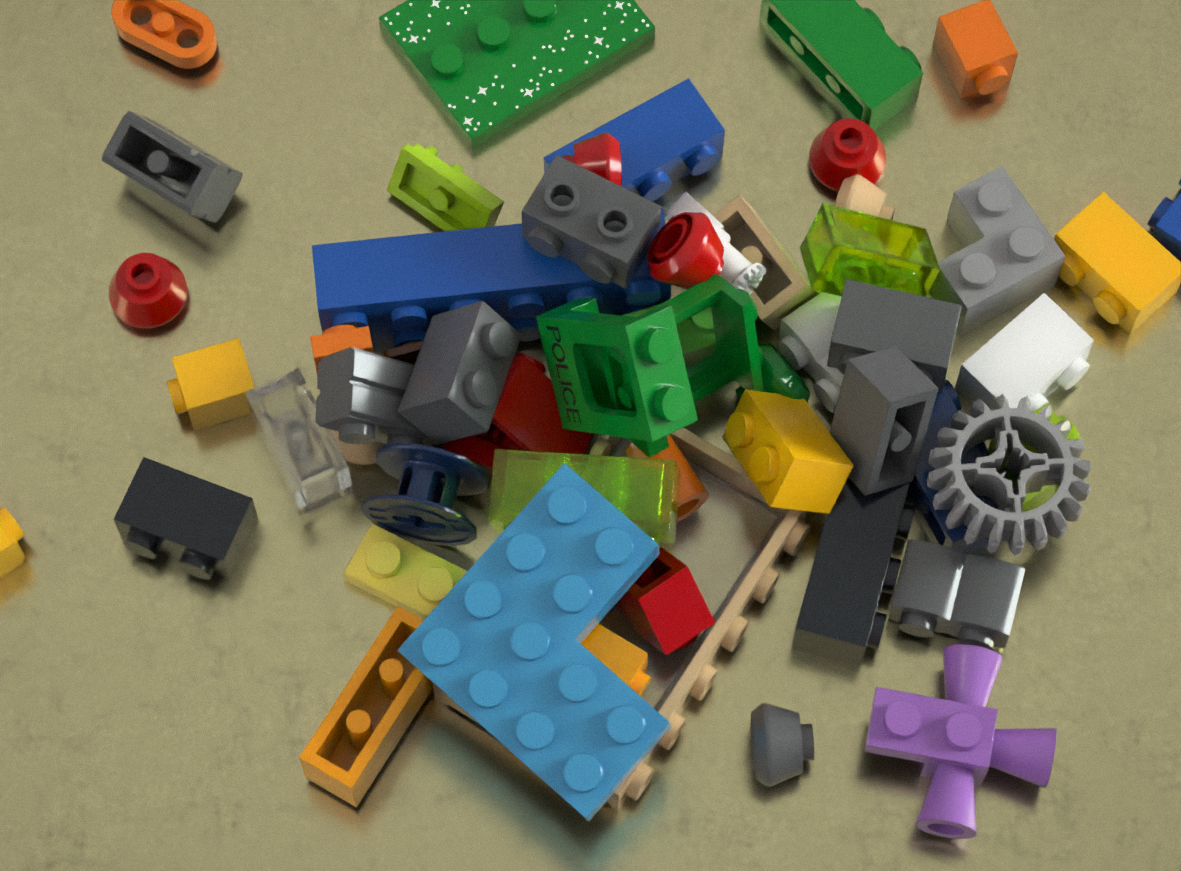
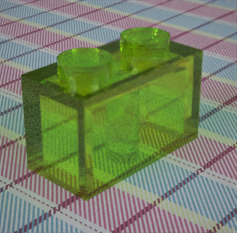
(868, 251)

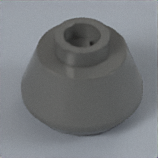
(779, 743)

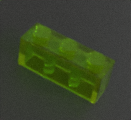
(636, 486)

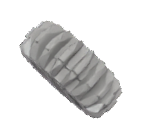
(1055, 465)

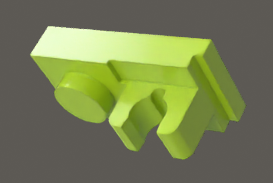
(442, 191)

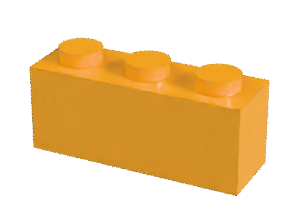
(368, 715)

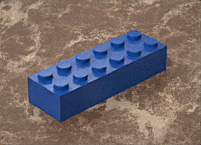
(410, 278)

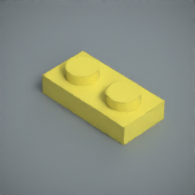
(401, 572)

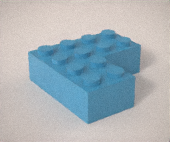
(514, 634)

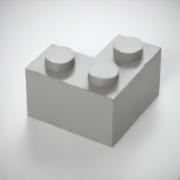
(1004, 253)

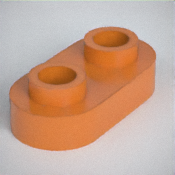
(166, 31)

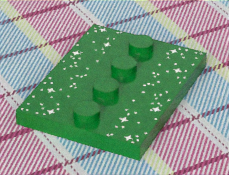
(509, 57)

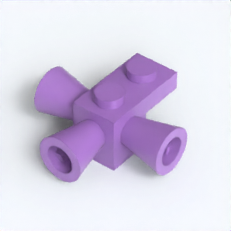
(957, 740)

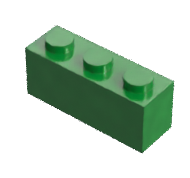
(847, 55)

